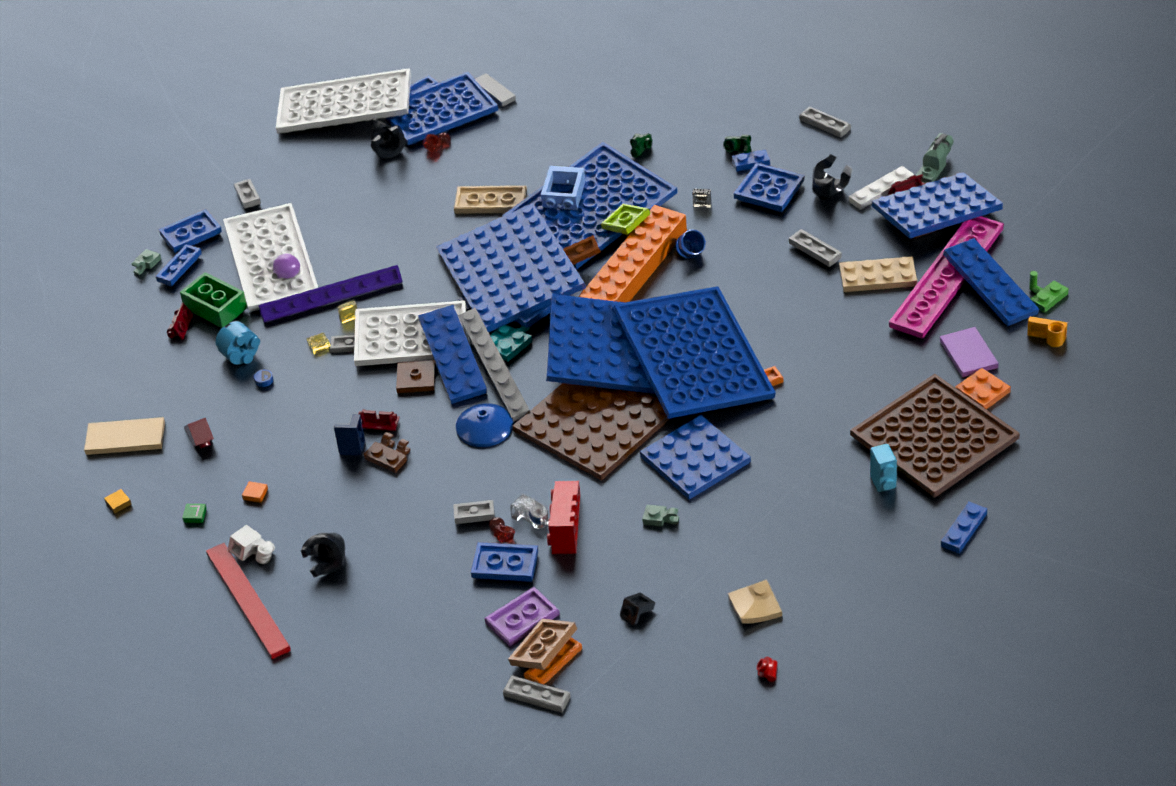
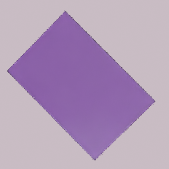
(968, 351)
(521, 616)

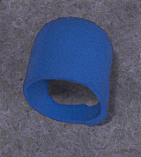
(691, 240)

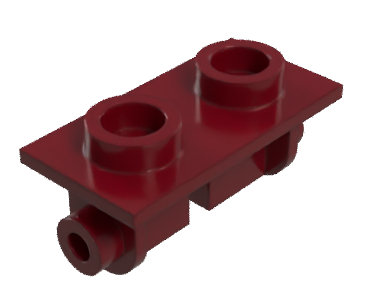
(913, 181)
(180, 321)
(383, 421)

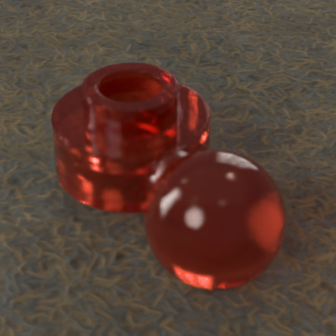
(433, 142)
(501, 531)

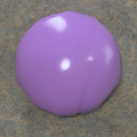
(286, 266)

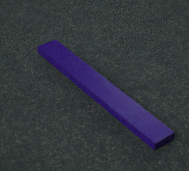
(330, 293)

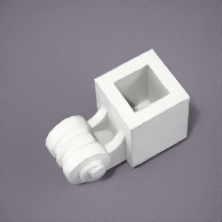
(249, 542)

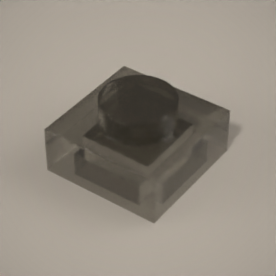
(702, 198)

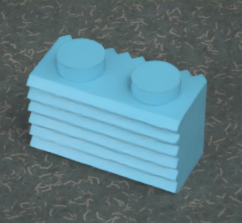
(883, 467)

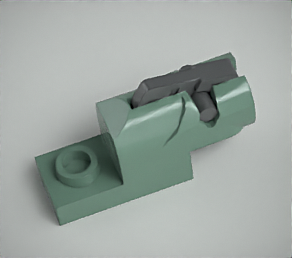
(935, 158)

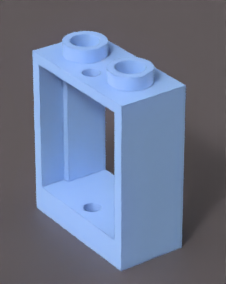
(563, 175)

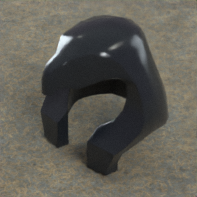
(386, 140)
(823, 184)
(325, 545)

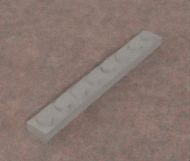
(494, 364)

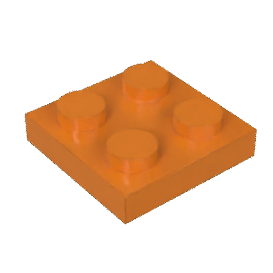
(984, 388)

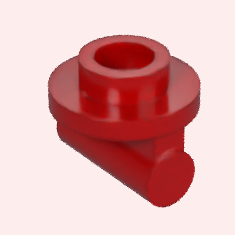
(767, 668)

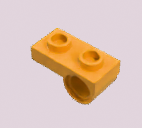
(1053, 330)

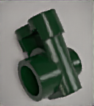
(640, 143)
(738, 143)

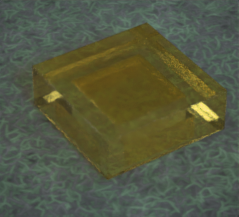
(347, 311)
(318, 343)

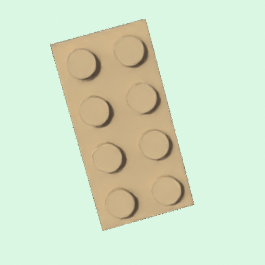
(878, 274)

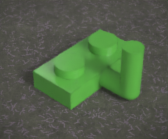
(1047, 296)

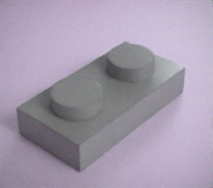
(247, 193)
(473, 511)

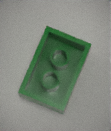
(214, 300)

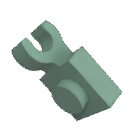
(145, 260)
(657, 515)

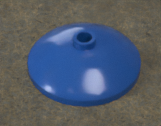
(484, 425)

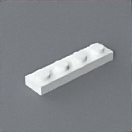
(878, 188)

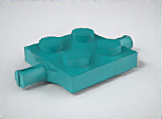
(511, 341)

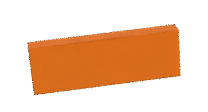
(566, 653)

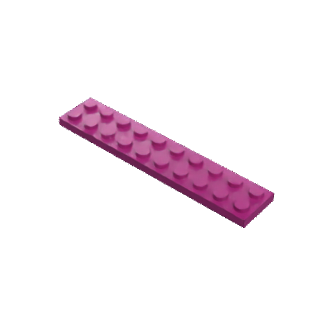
(941, 281)

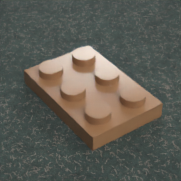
(542, 644)

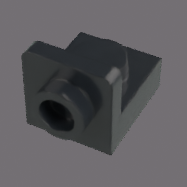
(634, 606)

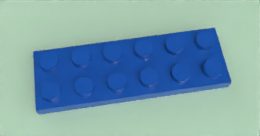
(991, 282)
(452, 354)

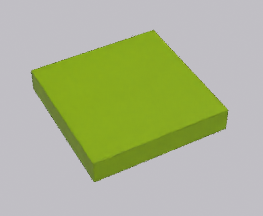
(625, 218)

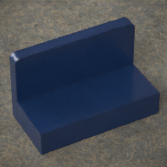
(350, 437)

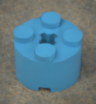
(237, 343)

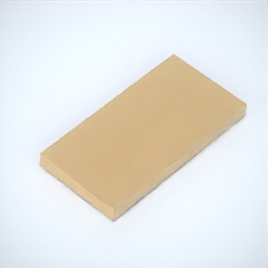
(488, 198)
(124, 436)

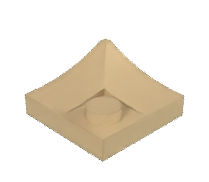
(755, 603)

